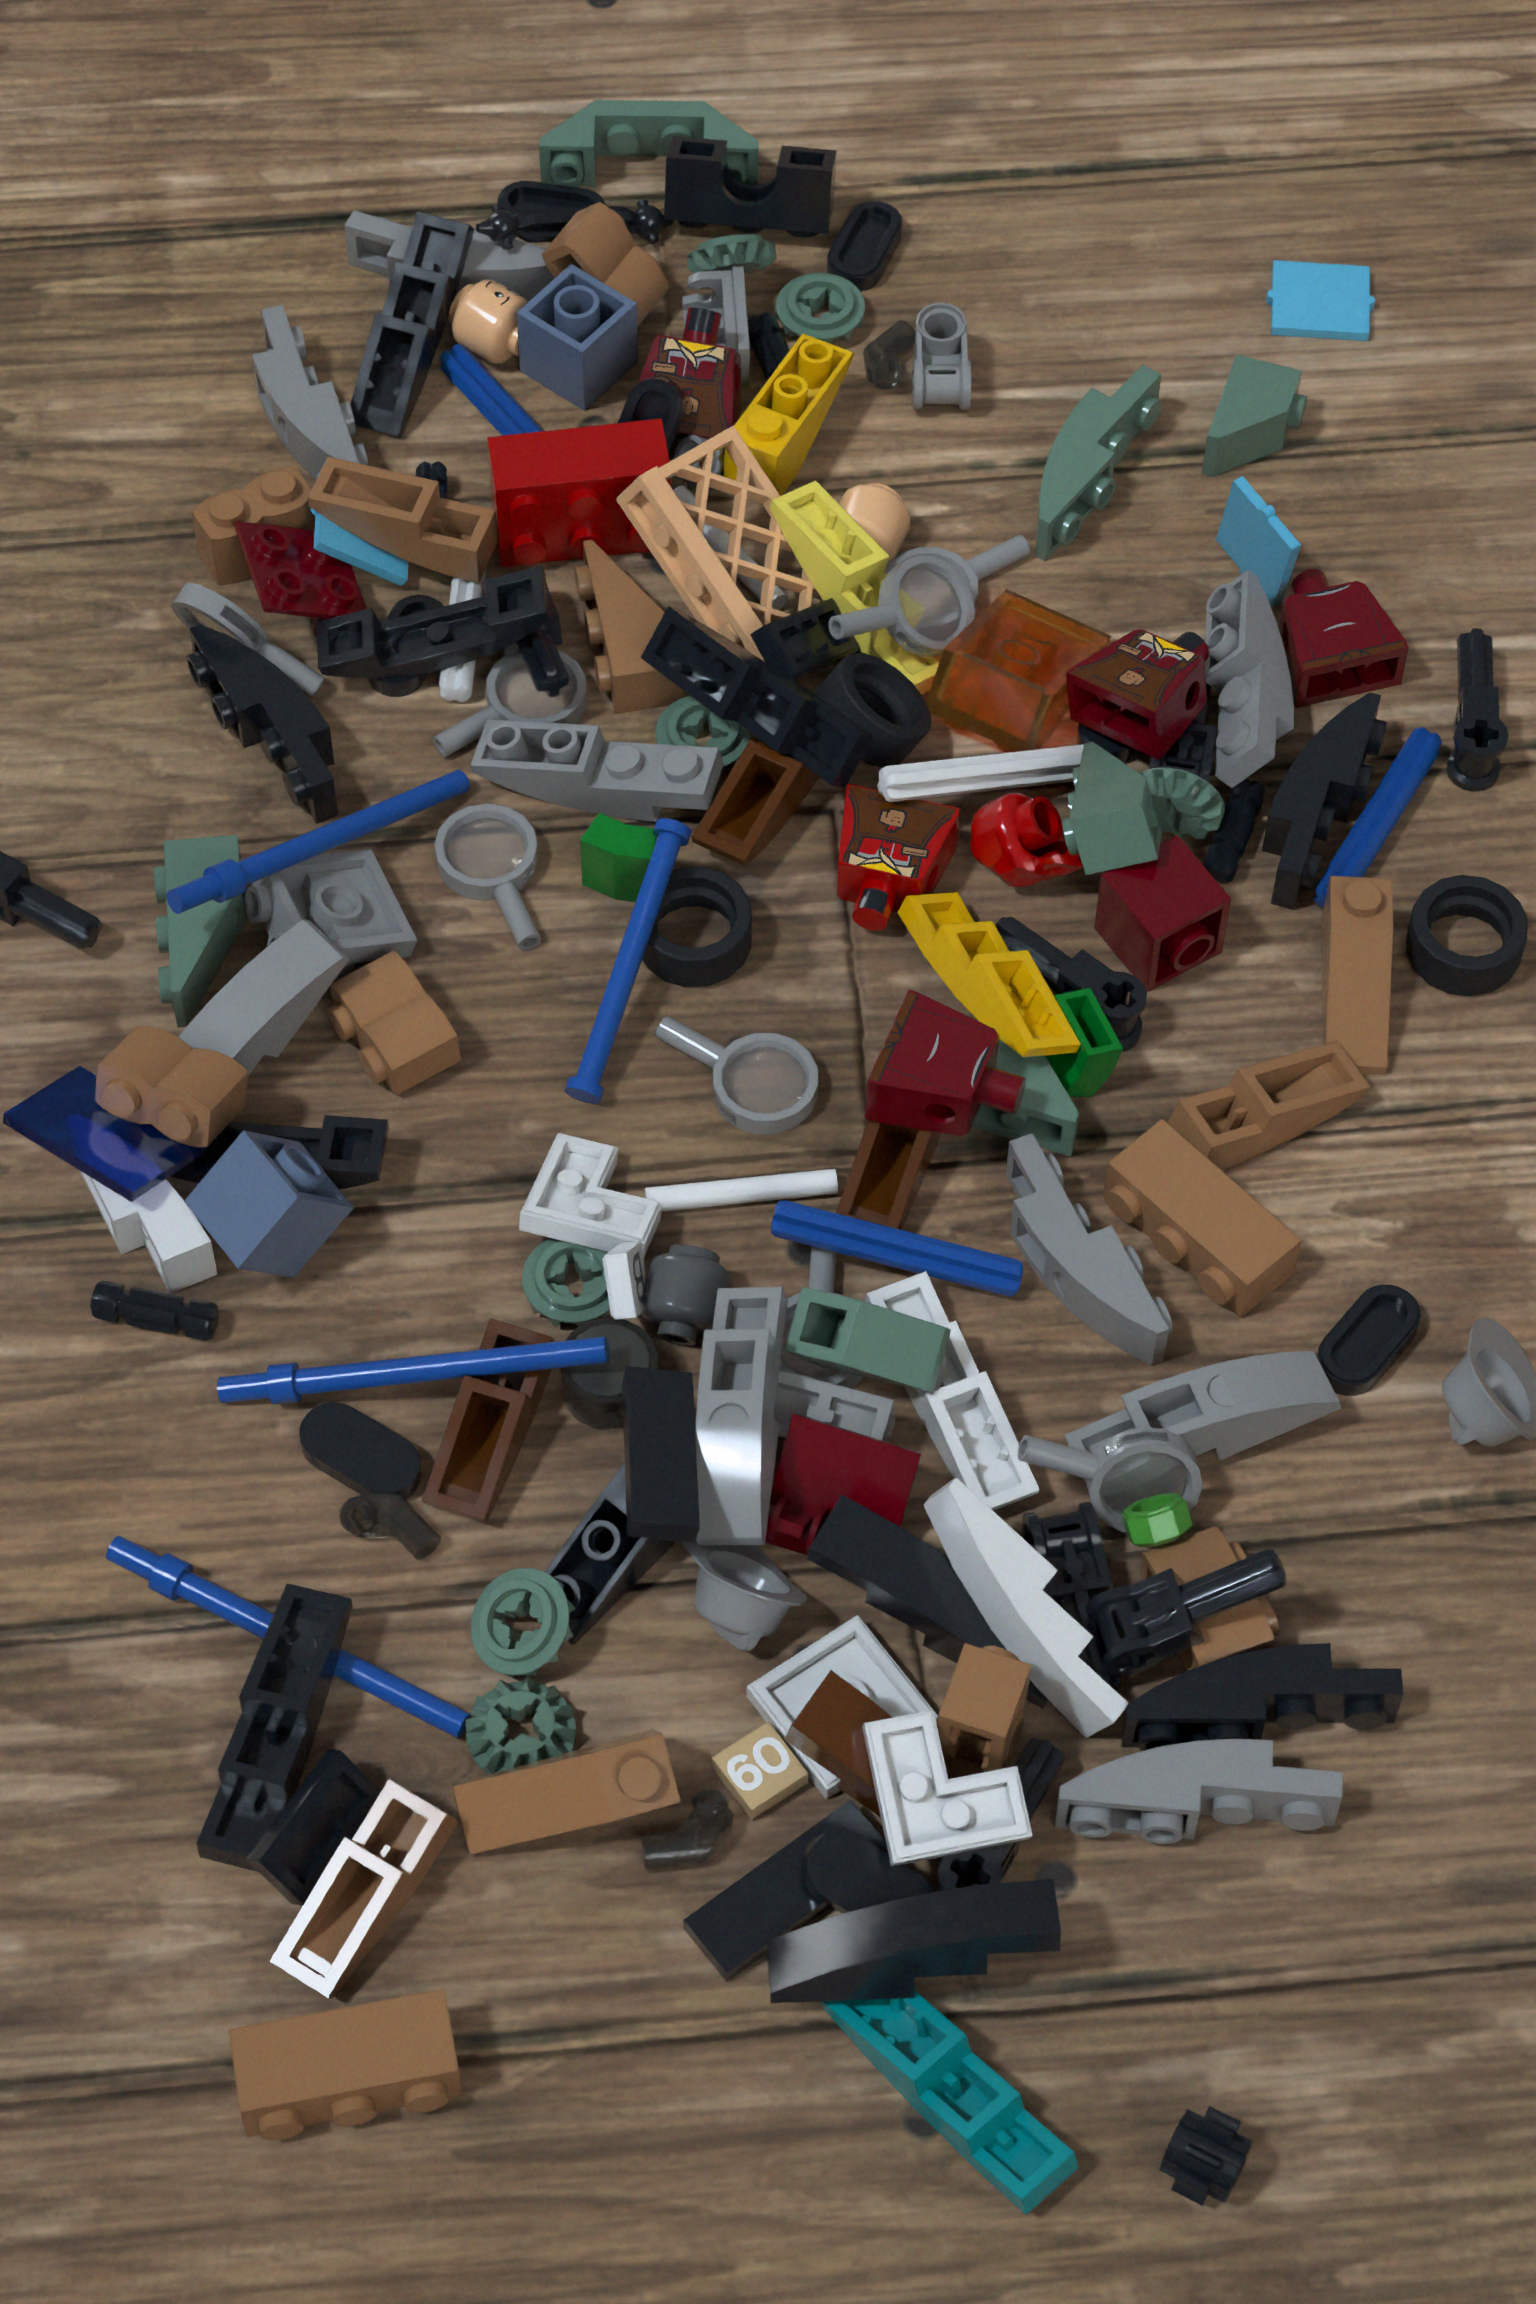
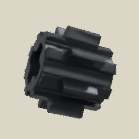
(1206, 2155)

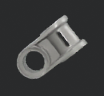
(941, 358)

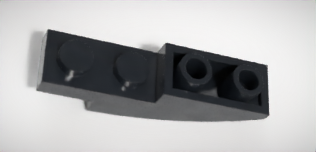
(267, 709)
(1318, 791)
(1260, 1687)

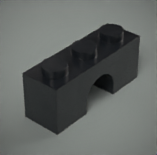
(706, 192)

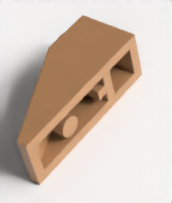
(1358, 968)
(567, 1792)

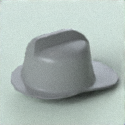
(1491, 1389)
(741, 1592)

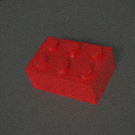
(564, 488)

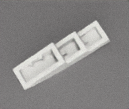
(964, 1409)
(1007, 1586)

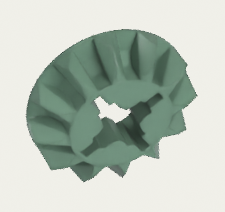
(730, 251)
(810, 293)
(686, 718)
(1196, 802)
(546, 1272)
(512, 1596)
(489, 1731)

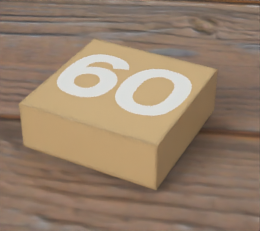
(759, 1770)

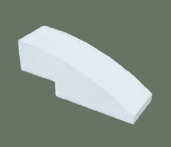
(164, 1226)

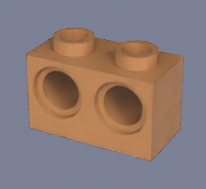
(983, 1710)

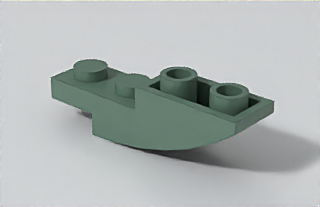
(1084, 456)

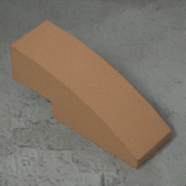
(406, 517)
(1269, 1104)
(364, 1889)

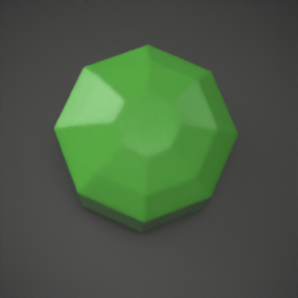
(1156, 1520)

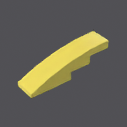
(846, 567)

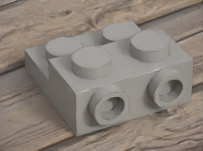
(343, 898)

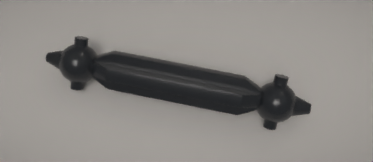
(546, 224)

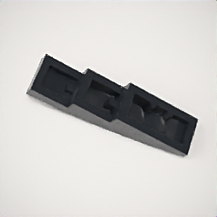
(411, 324)
(756, 696)
(904, 1580)
(277, 1722)
(924, 1935)

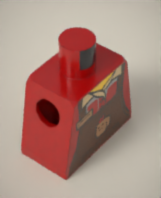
(891, 852)

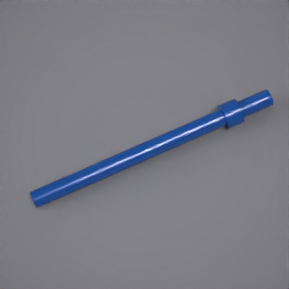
(230, 878)
(288, 1382)
(176, 1579)

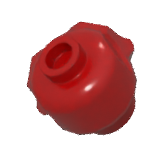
(1021, 840)

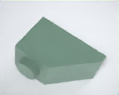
(1253, 414)
(1043, 1109)

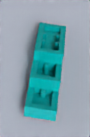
(958, 2094)

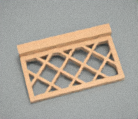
(677, 541)

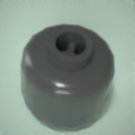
(683, 1292)

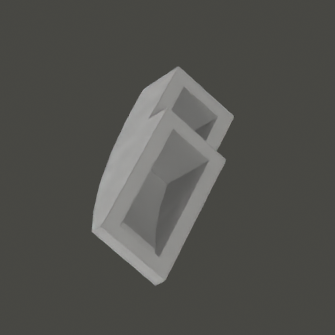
(268, 997)

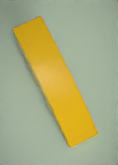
(987, 978)

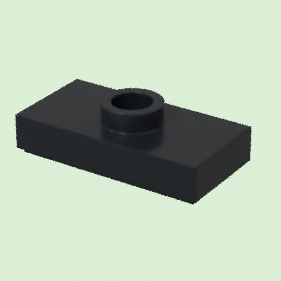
(803, 641)
(313, 1825)

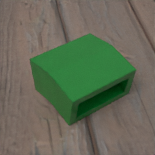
(615, 857)
(1099, 1050)

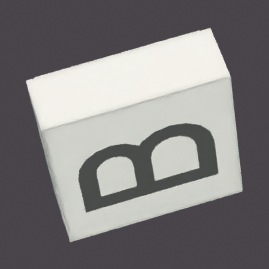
(625, 1279)

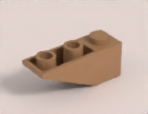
(622, 625)

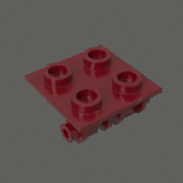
(296, 577)
(829, 1462)

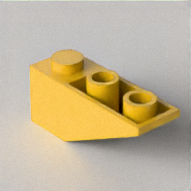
(791, 409)

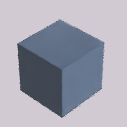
(577, 337)
(268, 1204)

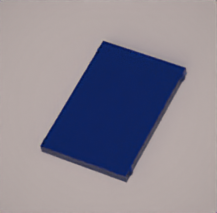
(101, 1145)

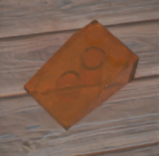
(1010, 672)

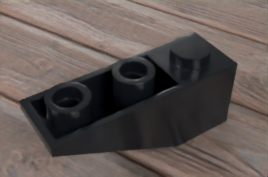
(601, 1560)

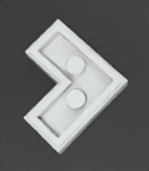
(575, 1206)
(925, 1810)

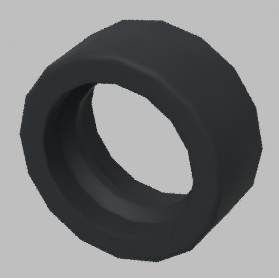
(881, 703)
(1473, 898)
(713, 962)

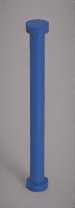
(586, 1084)

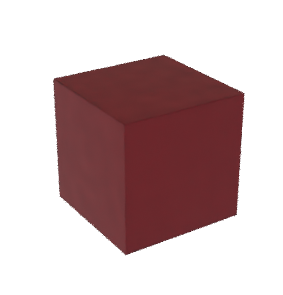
(1162, 914)

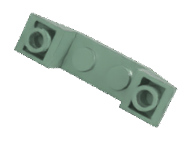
(638, 130)

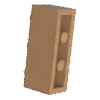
(1200, 1219)
(345, 2065)

